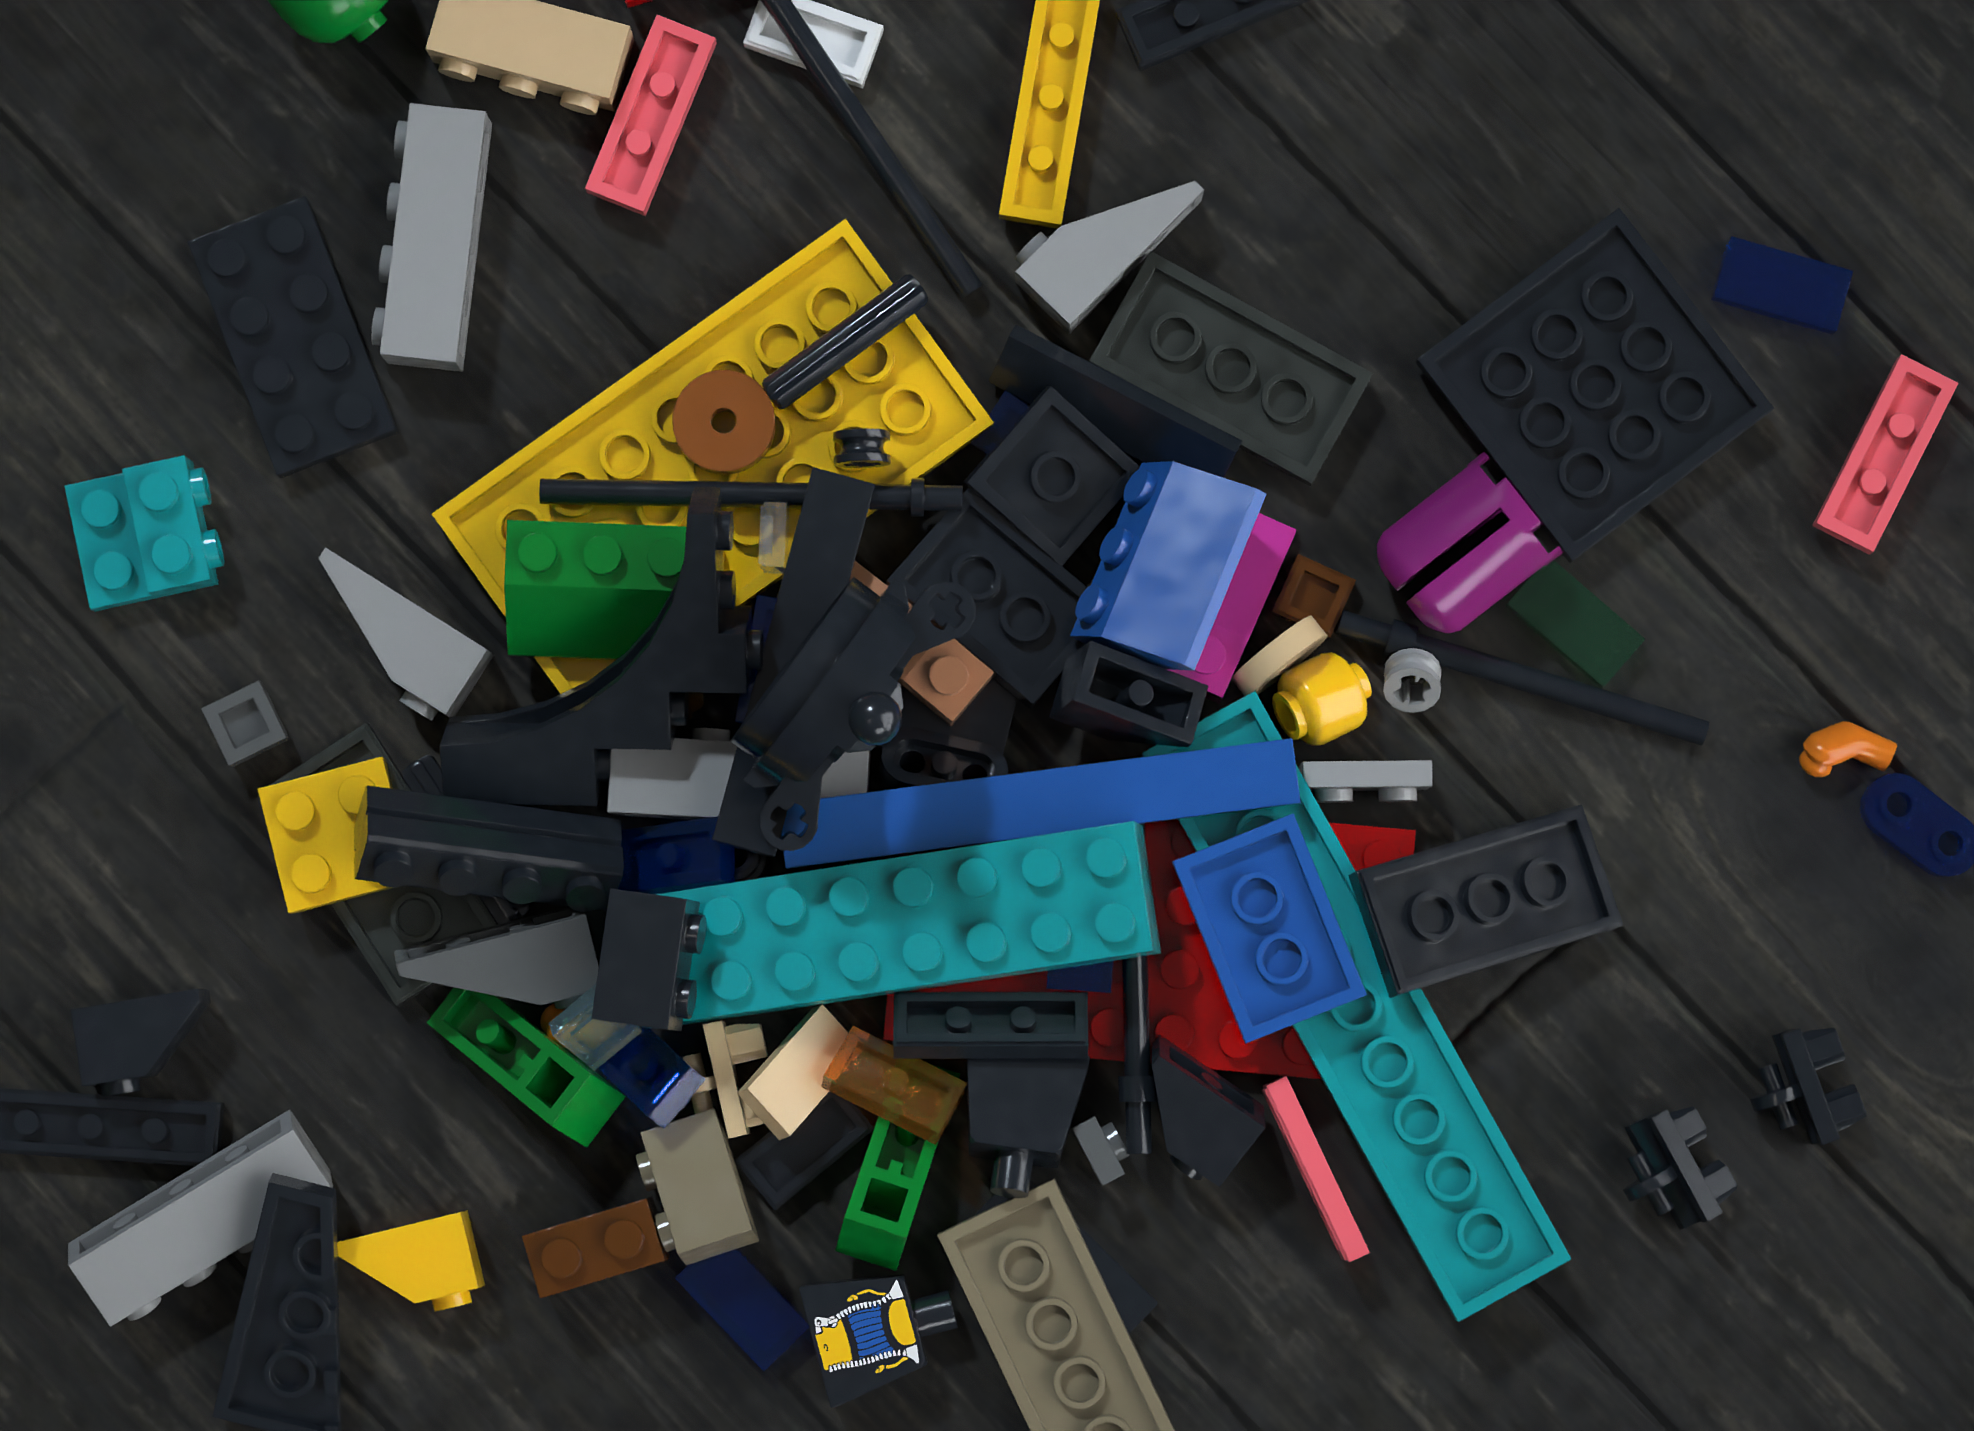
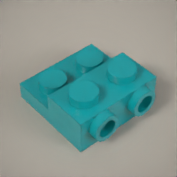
(144, 533)

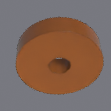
(717, 393)

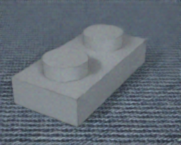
(1393, 779)

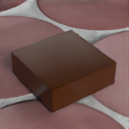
(1314, 592)

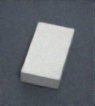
(845, 38)

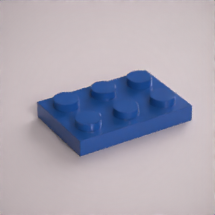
(1269, 928)

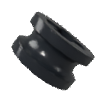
(861, 448)

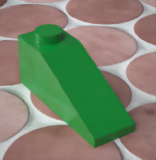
(527, 1063)
(886, 1194)

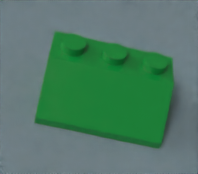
(586, 585)

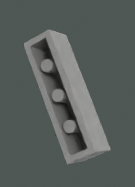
(434, 237)
(694, 776)
(190, 1221)

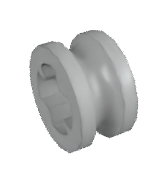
(1412, 697)

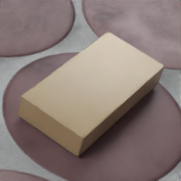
(792, 1076)

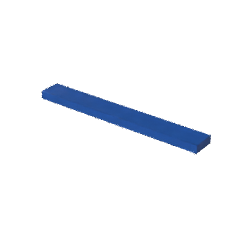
(1047, 802)

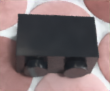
(648, 960)

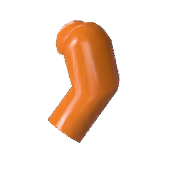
(1841, 743)

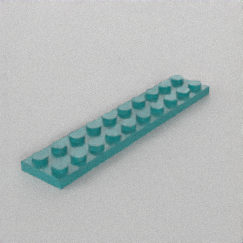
(1401, 1079)

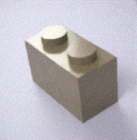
(697, 1188)

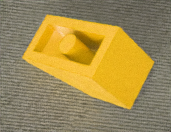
(422, 1260)

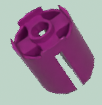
(1445, 522)

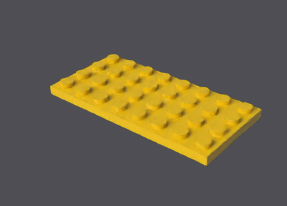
(628, 429)

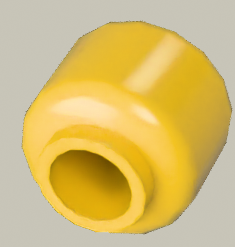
(1321, 699)

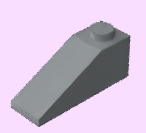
(1094, 254)
(413, 646)

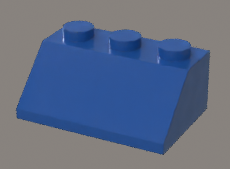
(1167, 564)

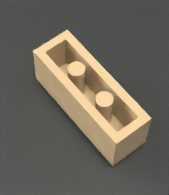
(533, 50)

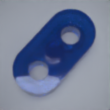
(1920, 827)

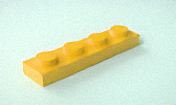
(1048, 111)

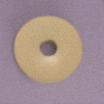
(1279, 655)

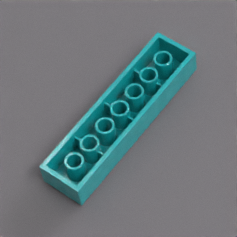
(923, 921)

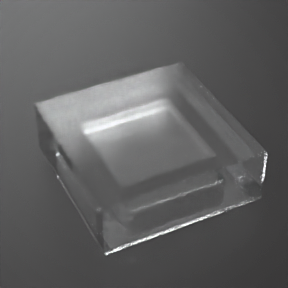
(773, 537)

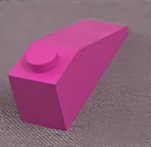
(1242, 605)

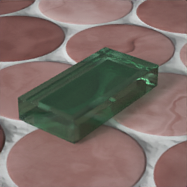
(1575, 623)

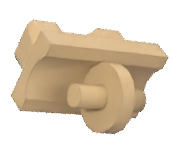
(726, 1048)

